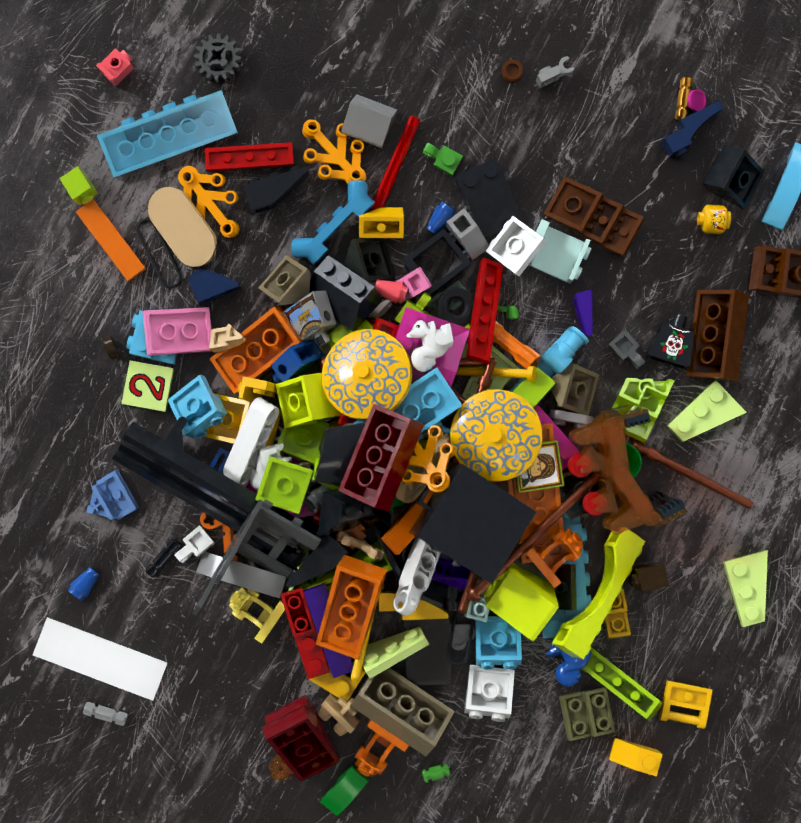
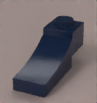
(680, 141)

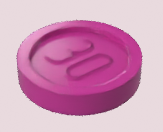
(696, 100)

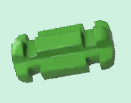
(436, 772)

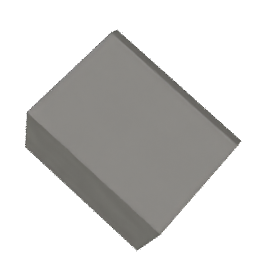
(368, 120)

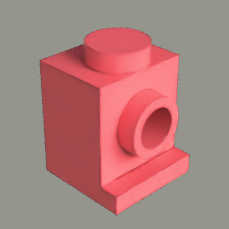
(117, 73)

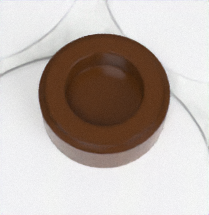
(512, 71)

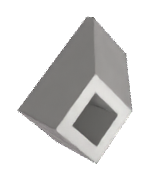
(467, 234)

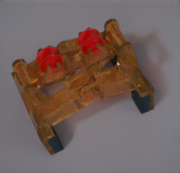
(612, 465)

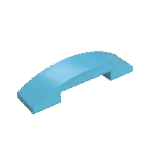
(786, 192)

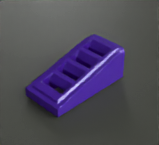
(583, 307)
(456, 582)

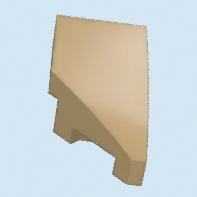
(225, 339)

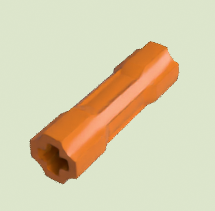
(521, 353)

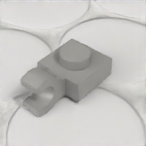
(548, 75)

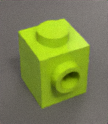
(79, 186)

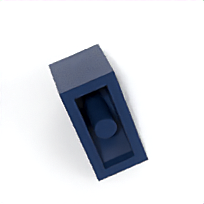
(211, 286)

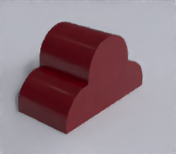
(300, 738)

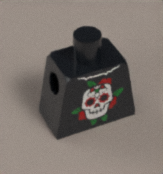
(672, 344)

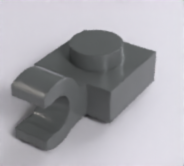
(624, 347)

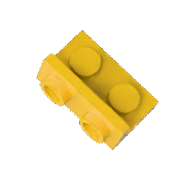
(253, 388)

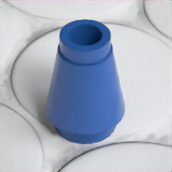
(439, 217)
(83, 584)

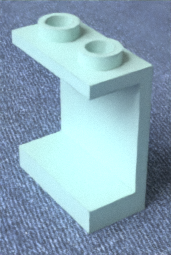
(560, 254)

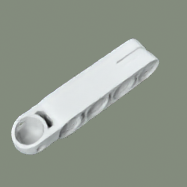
(250, 439)
(415, 576)

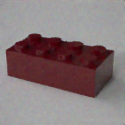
(381, 457)

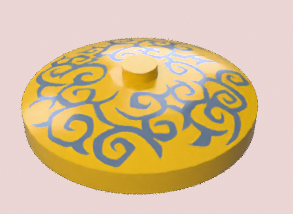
(366, 371)
(496, 434)

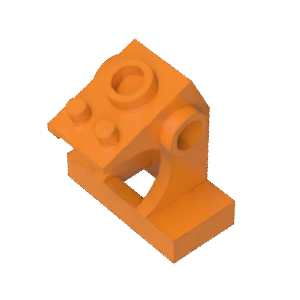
(571, 544)
(367, 762)

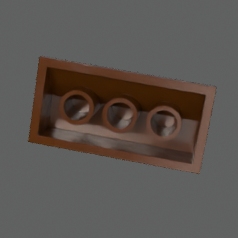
(718, 334)

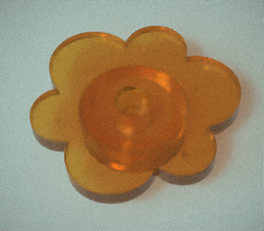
(276, 773)

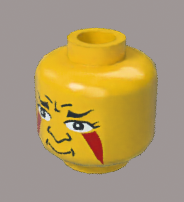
(714, 219)

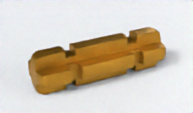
(682, 103)

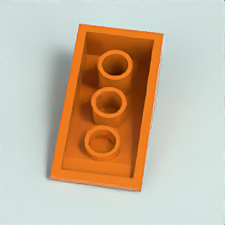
(262, 347)
(351, 606)

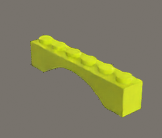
(578, 633)

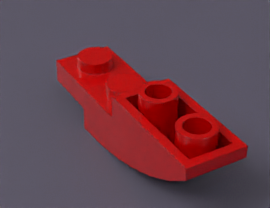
(305, 633)

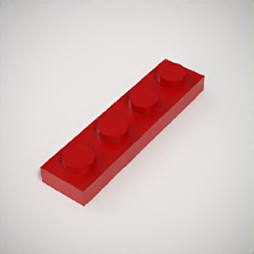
(249, 157)

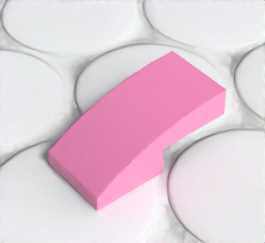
(415, 282)

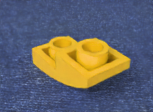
(617, 620)

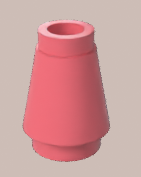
(391, 290)

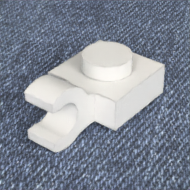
(196, 542)

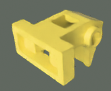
(242, 600)

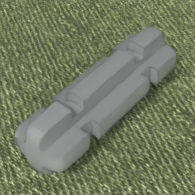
(105, 713)

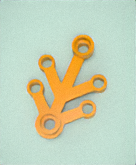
(334, 155)
(205, 197)
(425, 458)

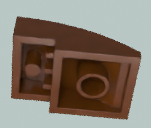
(776, 271)

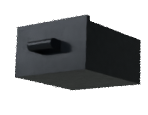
(472, 522)

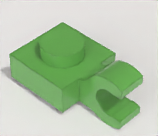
(446, 159)

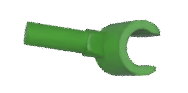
(512, 311)

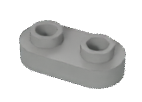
(561, 417)

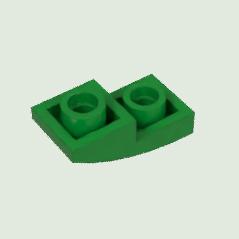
(344, 790)

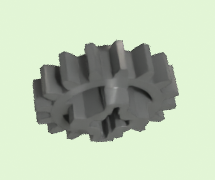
(213, 49)

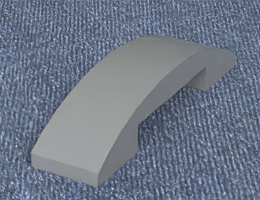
(244, 575)

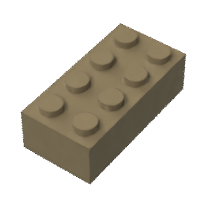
(403, 710)

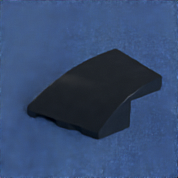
(336, 452)

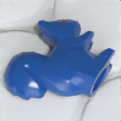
(568, 671)

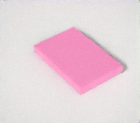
(177, 331)

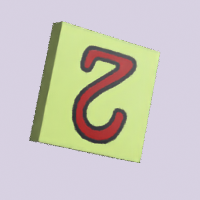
(148, 386)

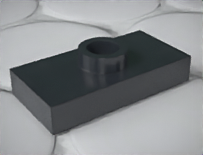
(566, 590)

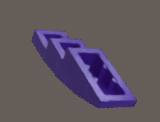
(317, 600)

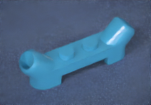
(314, 248)

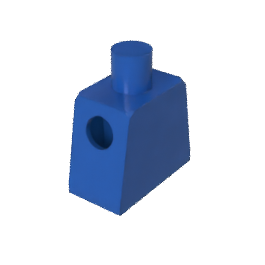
(290, 364)

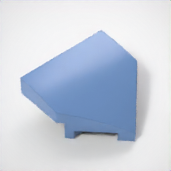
(112, 497)

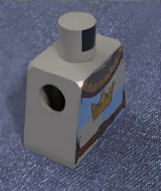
(312, 317)

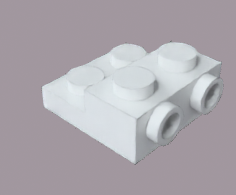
(515, 245)
(489, 693)

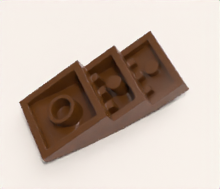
(594, 216)

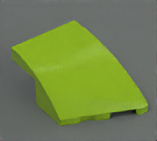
(644, 394)

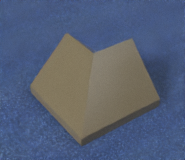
(287, 282)
(575, 389)

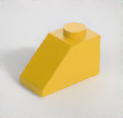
(382, 223)
(636, 756)

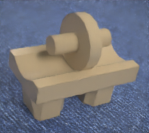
(341, 711)

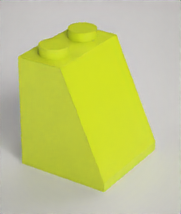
(304, 401)
(522, 600)

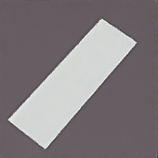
(100, 659)

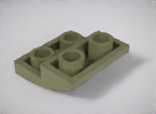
(587, 713)

